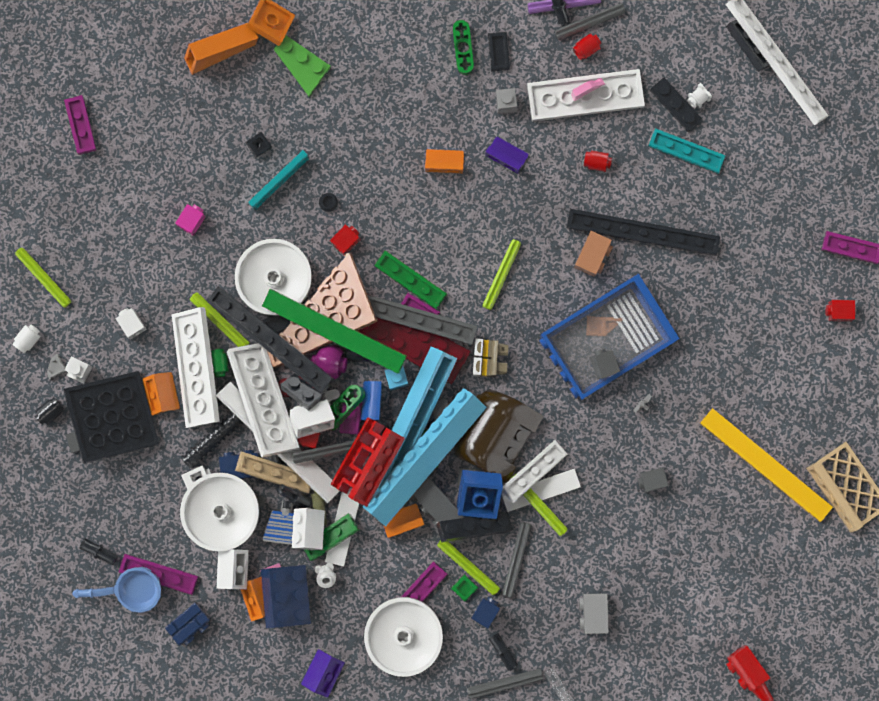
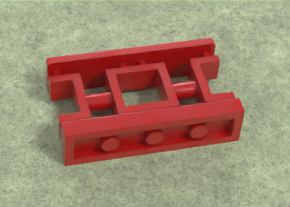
(383, 450)

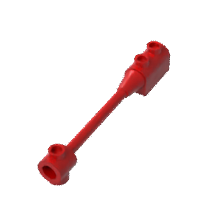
(750, 672)

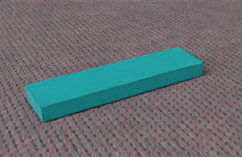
(686, 151)
(278, 180)

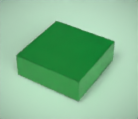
(464, 588)

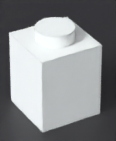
(130, 323)

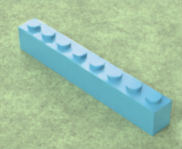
(421, 401)
(425, 456)

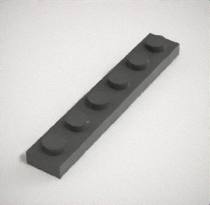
(423, 320)

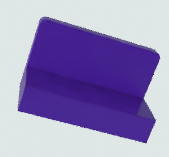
(506, 154)
(322, 673)

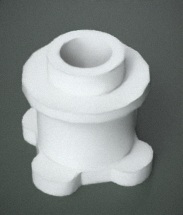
(699, 96)
(326, 576)

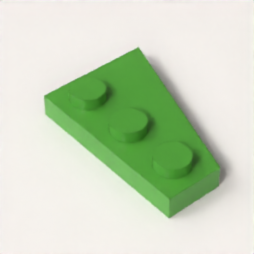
(302, 64)

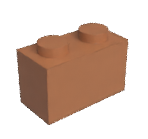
(593, 253)

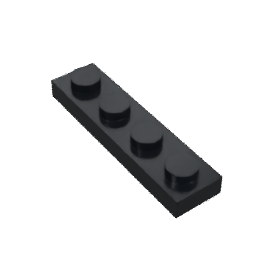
(473, 527)

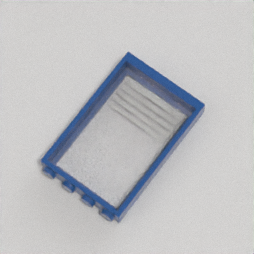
(619, 321)

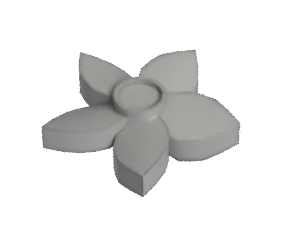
(642, 404)

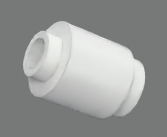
(26, 338)

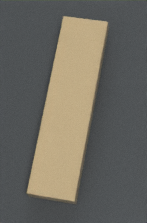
(270, 472)

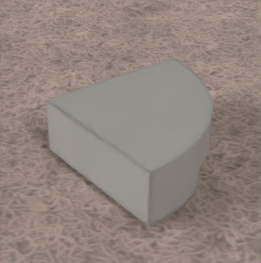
(55, 367)

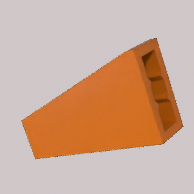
(219, 47)

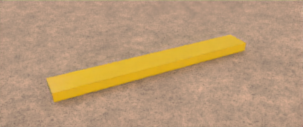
(766, 465)

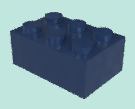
(285, 596)

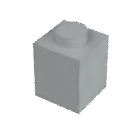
(506, 101)

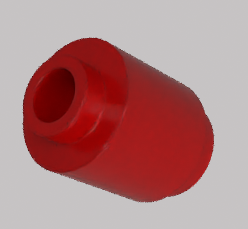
(587, 46)
(597, 161)

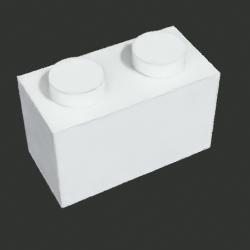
(313, 421)
(308, 529)
(232, 569)

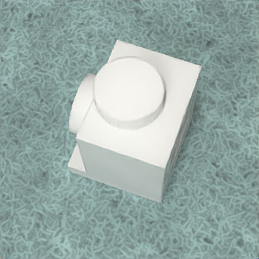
(78, 370)
(190, 477)

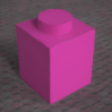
(190, 219)

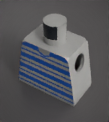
(280, 525)

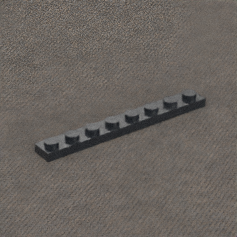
(643, 232)
(270, 340)

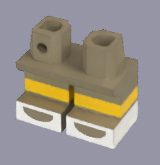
(490, 350)

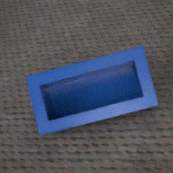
(372, 402)

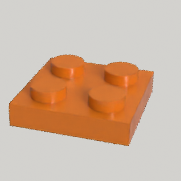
(271, 21)

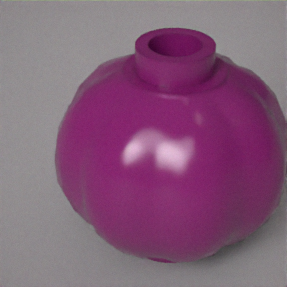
(331, 360)

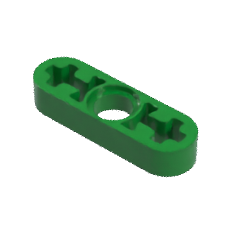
(459, 61)
(348, 393)

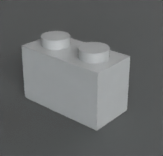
(594, 613)

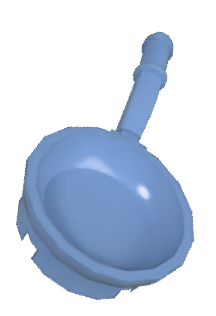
(135, 589)

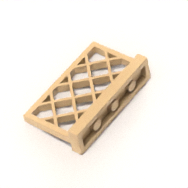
(833, 492)

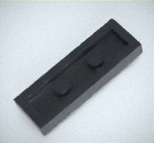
(747, 45)
(675, 104)

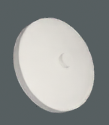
(273, 266)
(219, 511)
(403, 636)

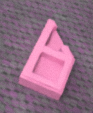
(586, 88)

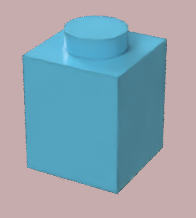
(396, 380)

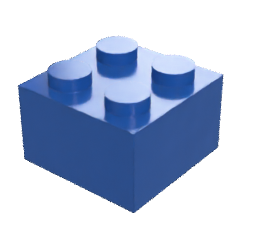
(479, 494)

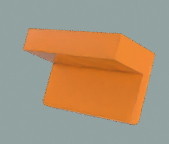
(444, 161)
(161, 393)
(405, 520)
(254, 599)

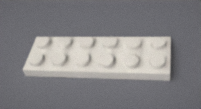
(554, 100)
(195, 367)
(262, 400)

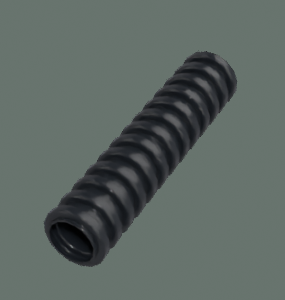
(211, 440)

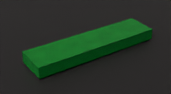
(410, 280)

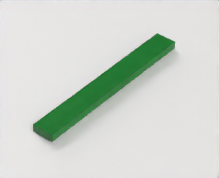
(334, 331)

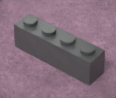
(436, 504)

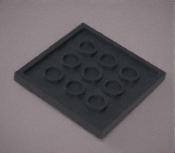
(111, 417)

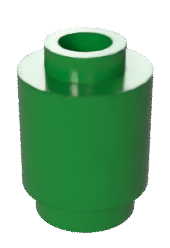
(219, 362)

